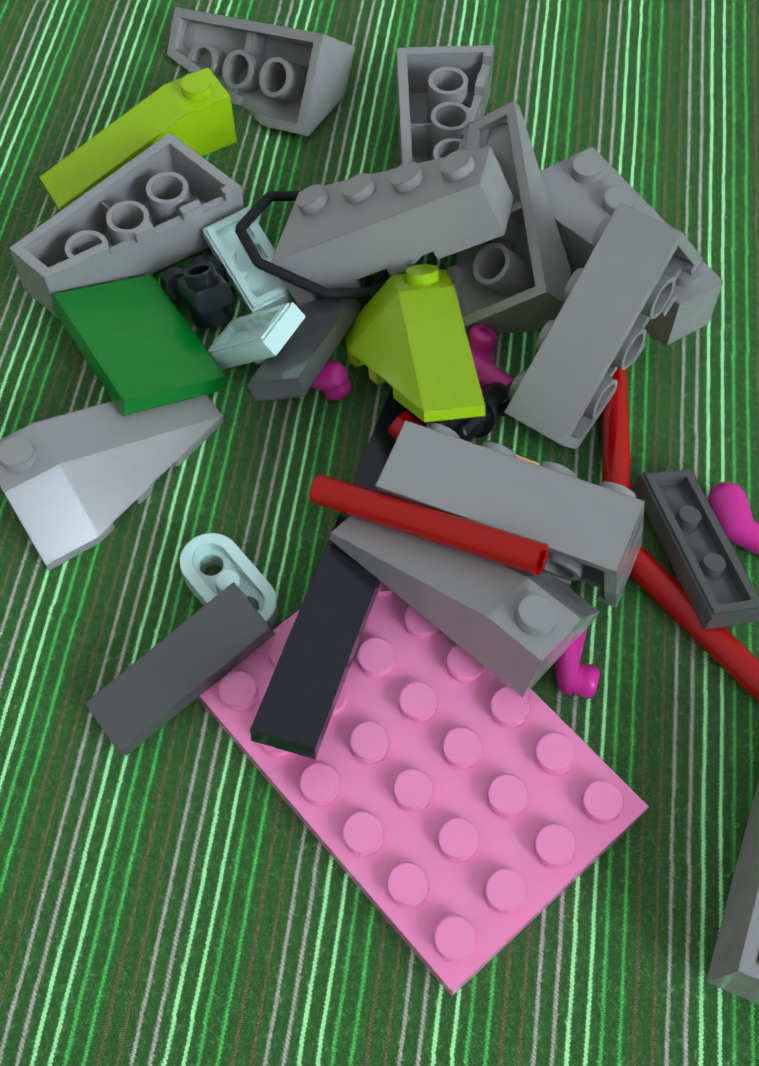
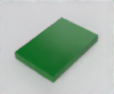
(137, 344)

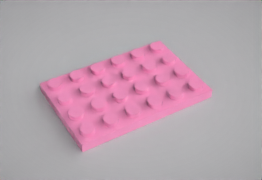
(438, 788)

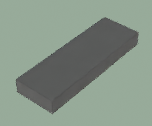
(306, 351)
(698, 549)
(179, 669)

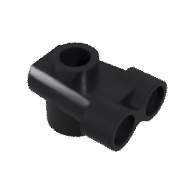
(202, 289)

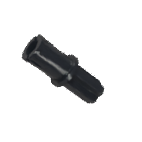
(481, 426)

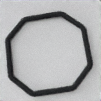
(286, 275)

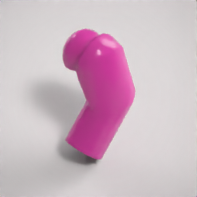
(481, 343)

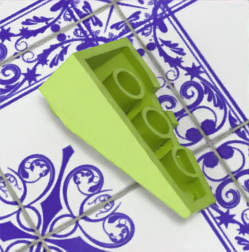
(189, 108)
(418, 345)

